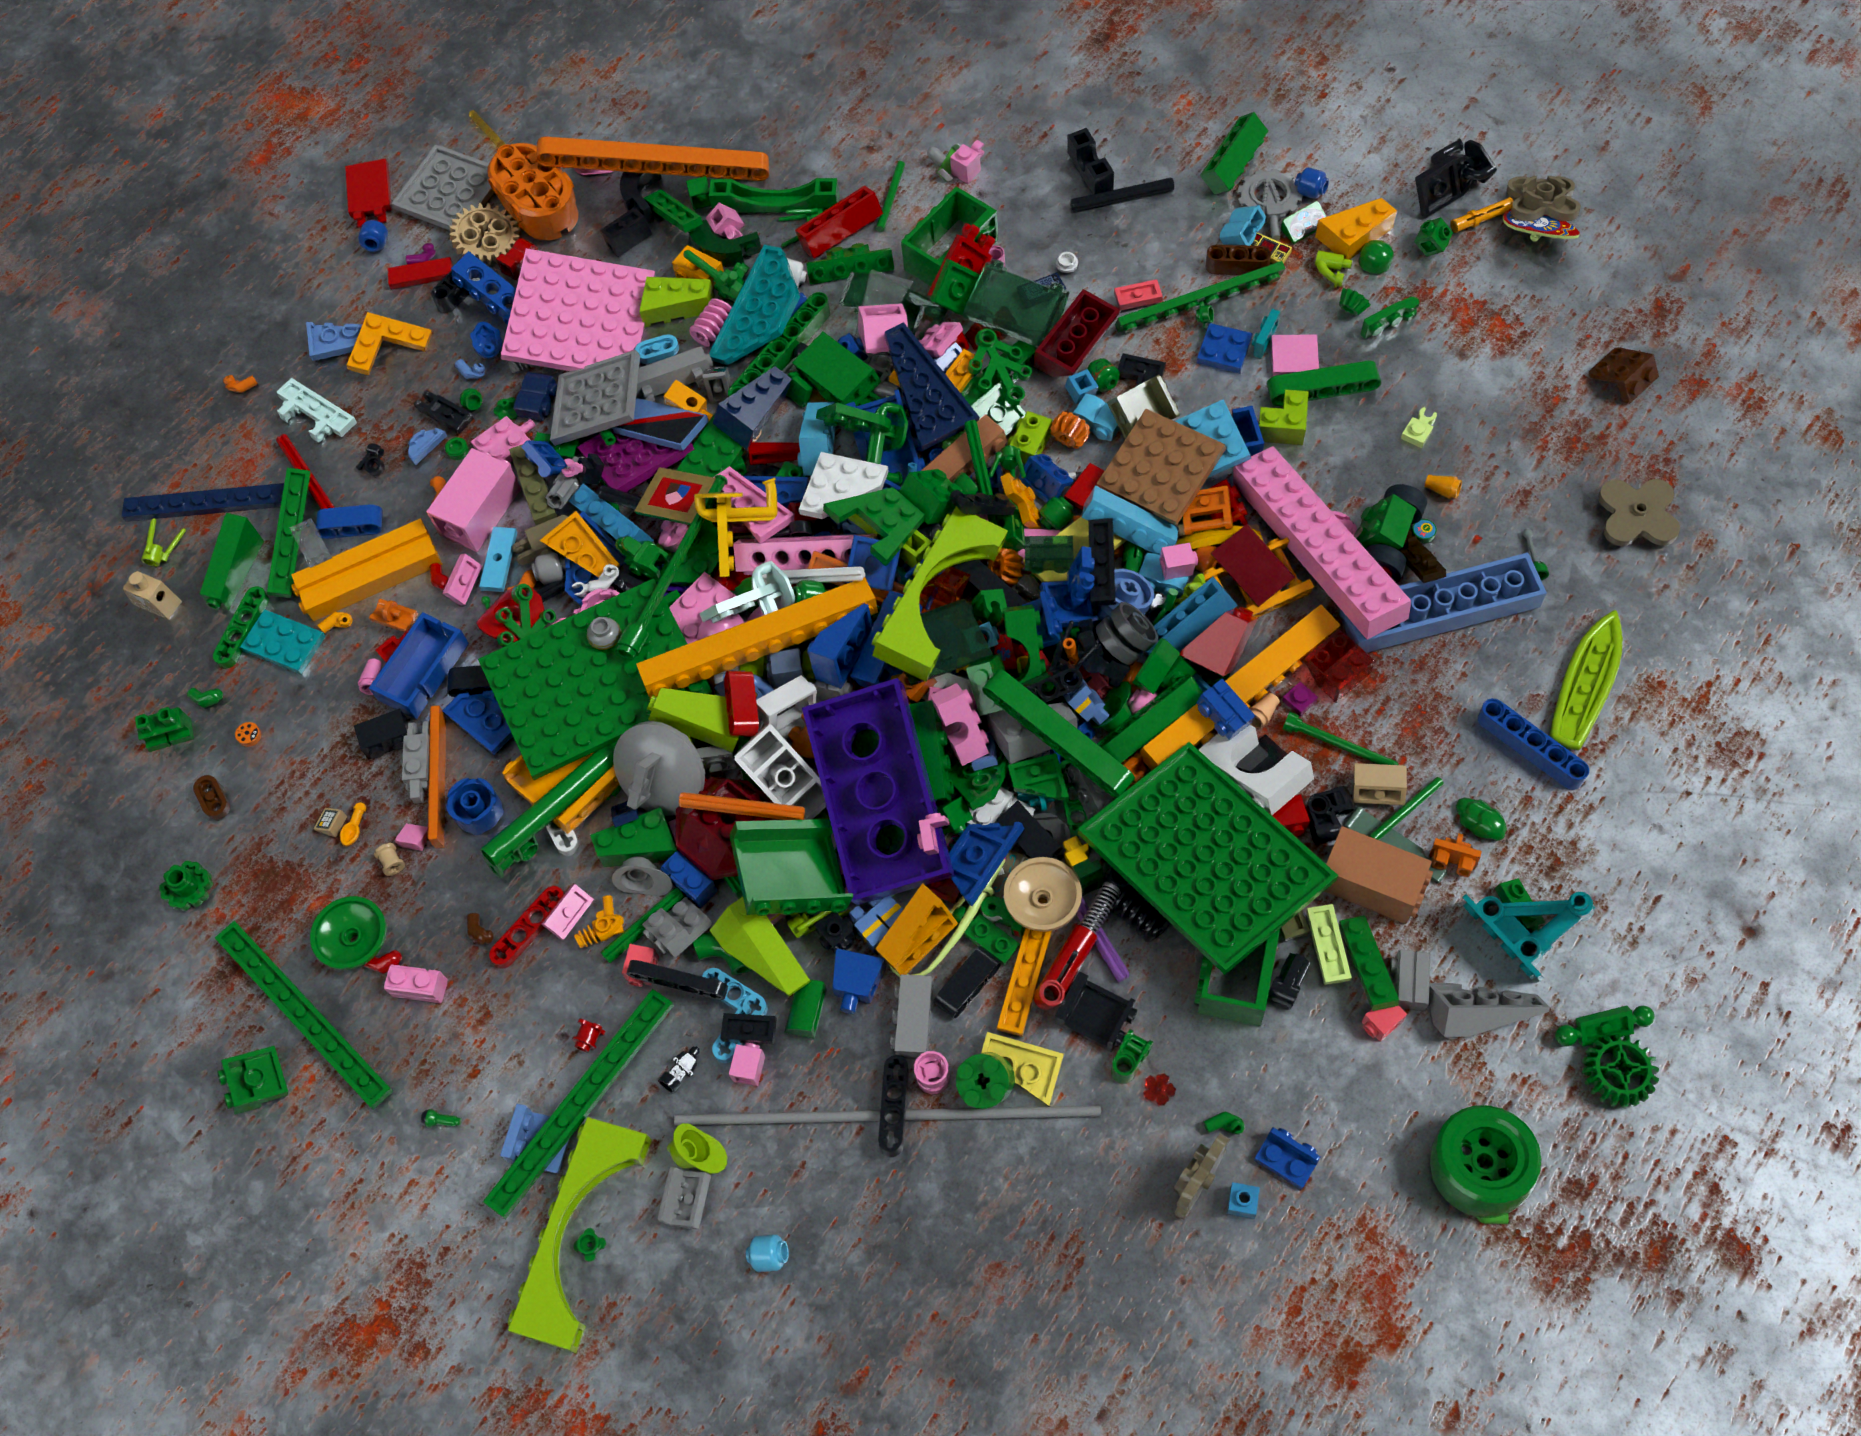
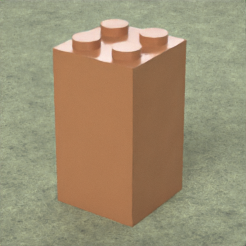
(1378, 875)

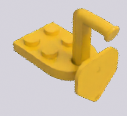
(725, 514)

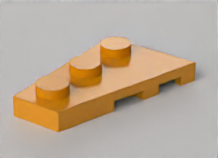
(580, 544)

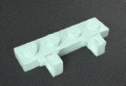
(326, 415)

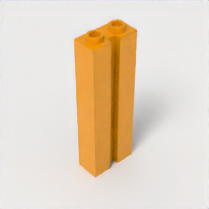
(365, 570)

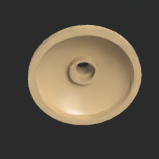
(1042, 879)

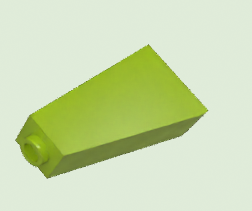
(694, 715)

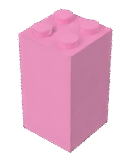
(474, 499)

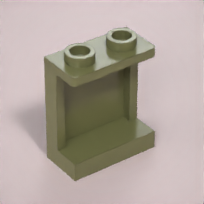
(1149, 395)

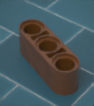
(1236, 259)

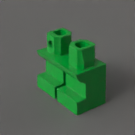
(164, 728)

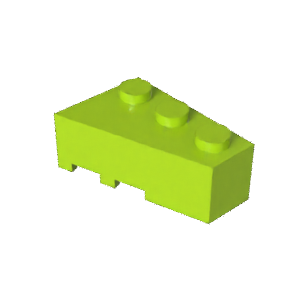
(674, 298)

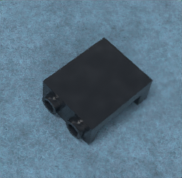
(1095, 1013)

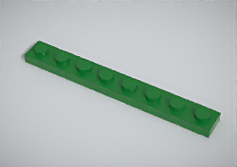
(1191, 300)

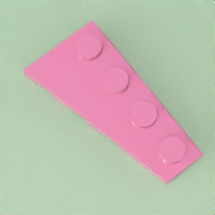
(755, 497)

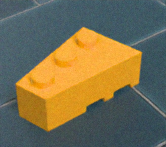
(1350, 229)
(916, 931)

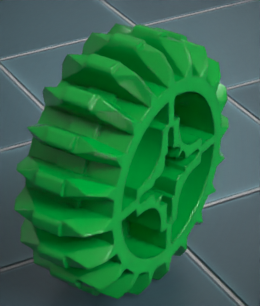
(1620, 1051)

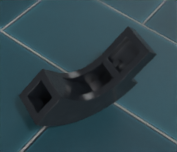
(632, 187)

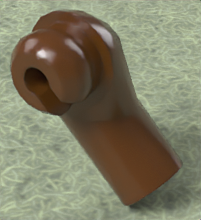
(476, 932)

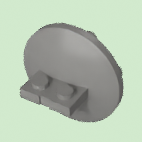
(656, 766)

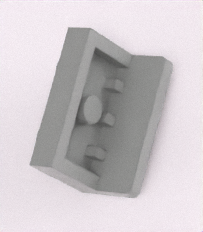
(684, 1198)

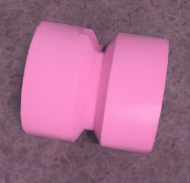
(932, 1072)

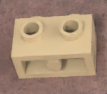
(1384, 784)

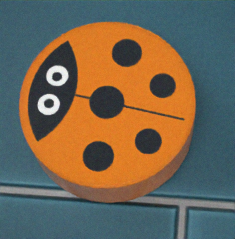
(248, 734)

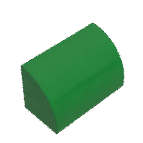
(806, 1009)

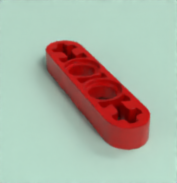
(524, 924)

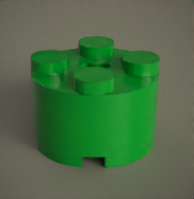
(981, 1094)

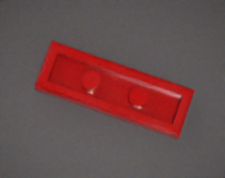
(419, 273)

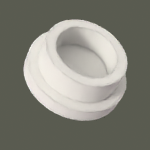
(1067, 262)

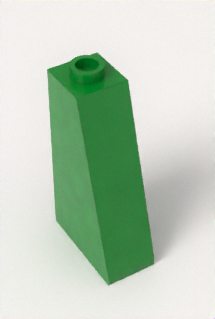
(231, 561)

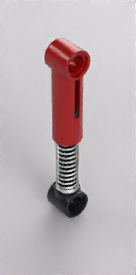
(1079, 943)

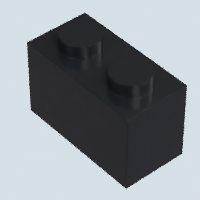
(382, 734)

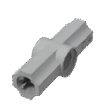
(563, 488)

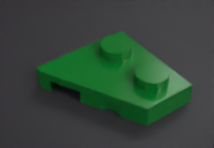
(1039, 777)

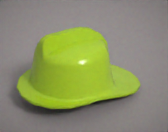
(696, 1149)

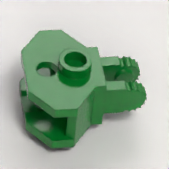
(642, 556)

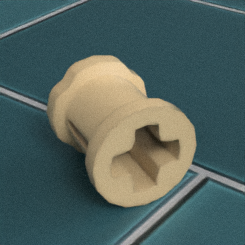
(387, 855)

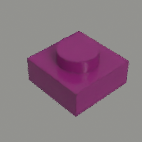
(1300, 699)

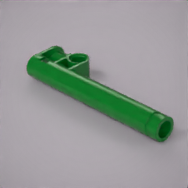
(518, 839)

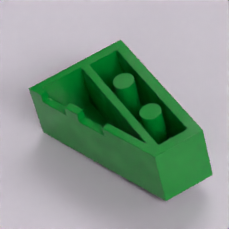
(643, 837)

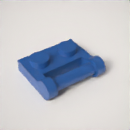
(544, 455)

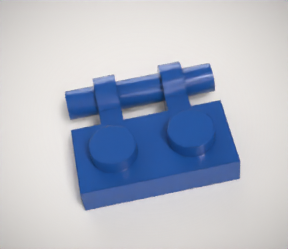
(1078, 577)

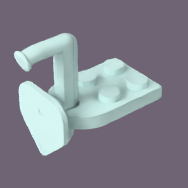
(770, 597)

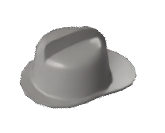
(641, 877)

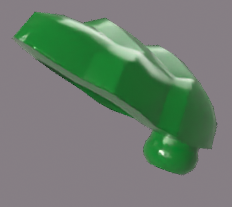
(1481, 818)

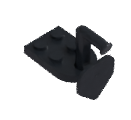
(1452, 175)

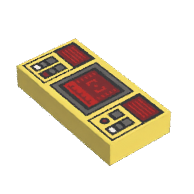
(1278, 250)

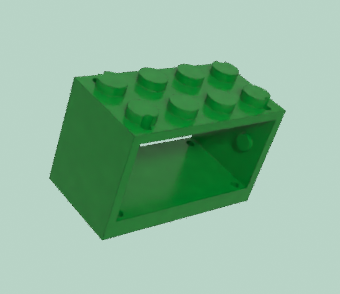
(954, 207)
(1236, 1009)

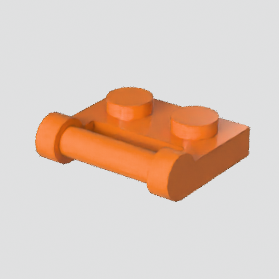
(1205, 503)

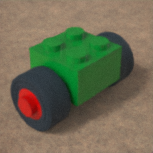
(1387, 526)

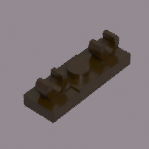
(1421, 560)

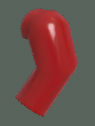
(437, 578)
(382, 964)

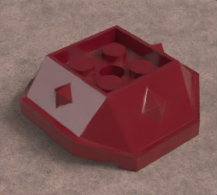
(705, 837)

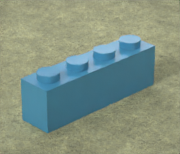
(606, 515)
(1194, 615)

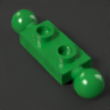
(1608, 1022)

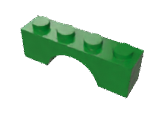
(1021, 625)

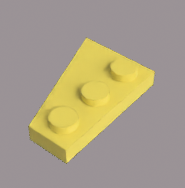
(1033, 1066)

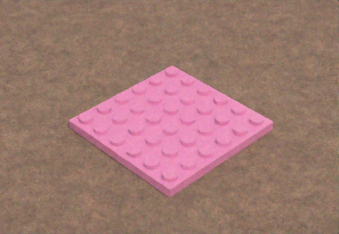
(573, 311)

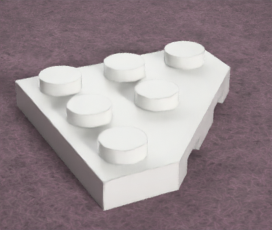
(838, 479)

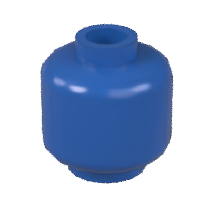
(1312, 183)
(373, 236)

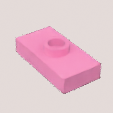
(462, 579)
(567, 911)

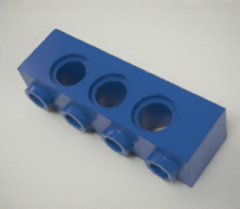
(472, 267)

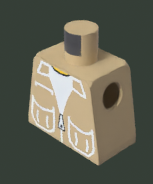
(144, 590)

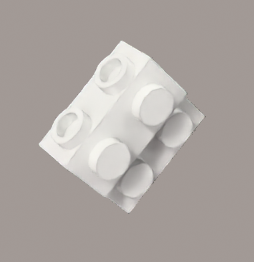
(995, 808)

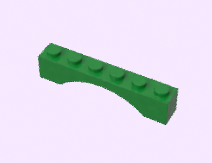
(746, 199)

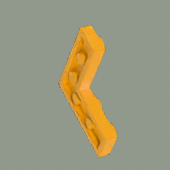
(380, 328)
(957, 373)

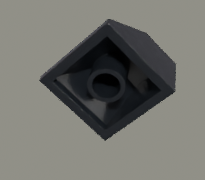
(1262, 756)

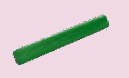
(978, 457)
(635, 931)

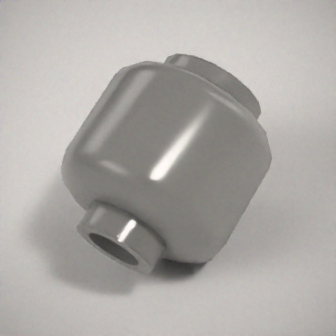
(549, 568)

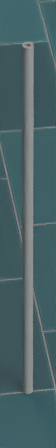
(874, 1115)

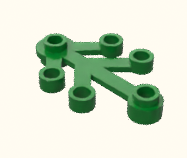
(1000, 365)
(525, 626)

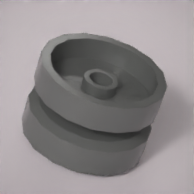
(1127, 633)

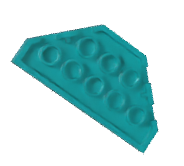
(759, 309)

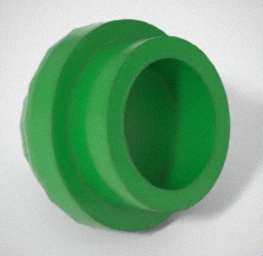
(471, 399)

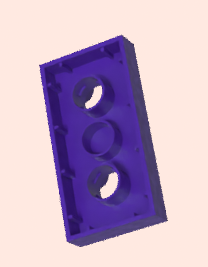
(875, 790)

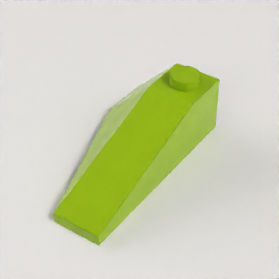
(759, 947)

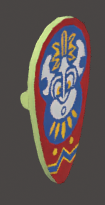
(1543, 226)

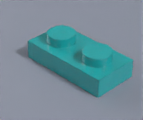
(1268, 328)

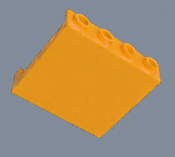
(519, 778)

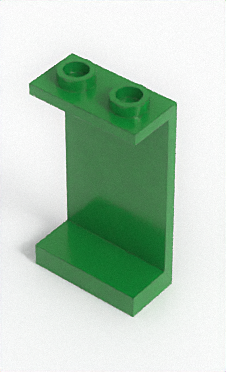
(837, 370)

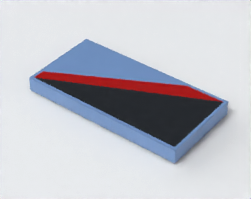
(663, 424)

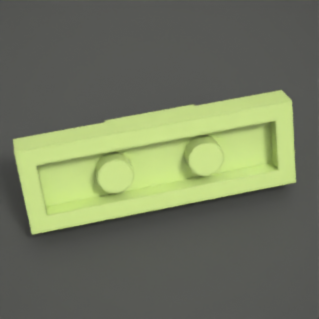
(1328, 944)

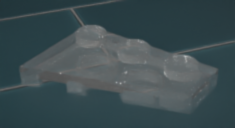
(884, 290)

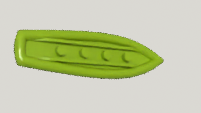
(1587, 682)

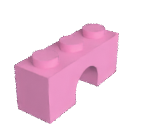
(953, 706)

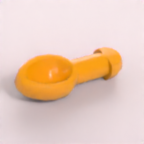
(351, 831)

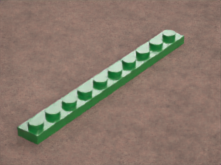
(304, 1015)
(578, 1104)

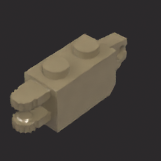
(532, 545)

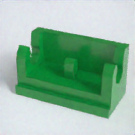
(989, 606)

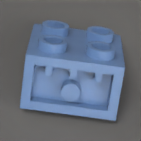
(521, 1131)

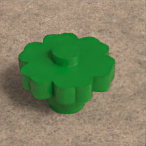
(186, 885)

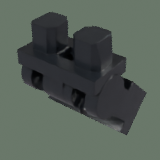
(1101, 660)

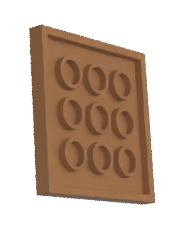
(1161, 466)

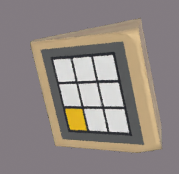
(330, 822)

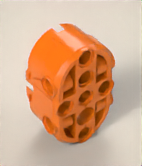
(519, 183)

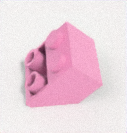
(874, 322)

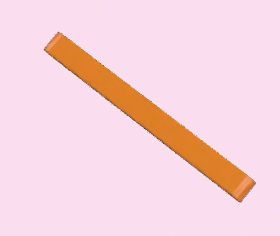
(652, 158)

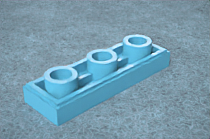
(498, 559)

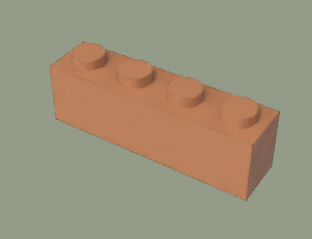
(958, 456)

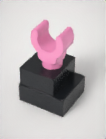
(587, 469)

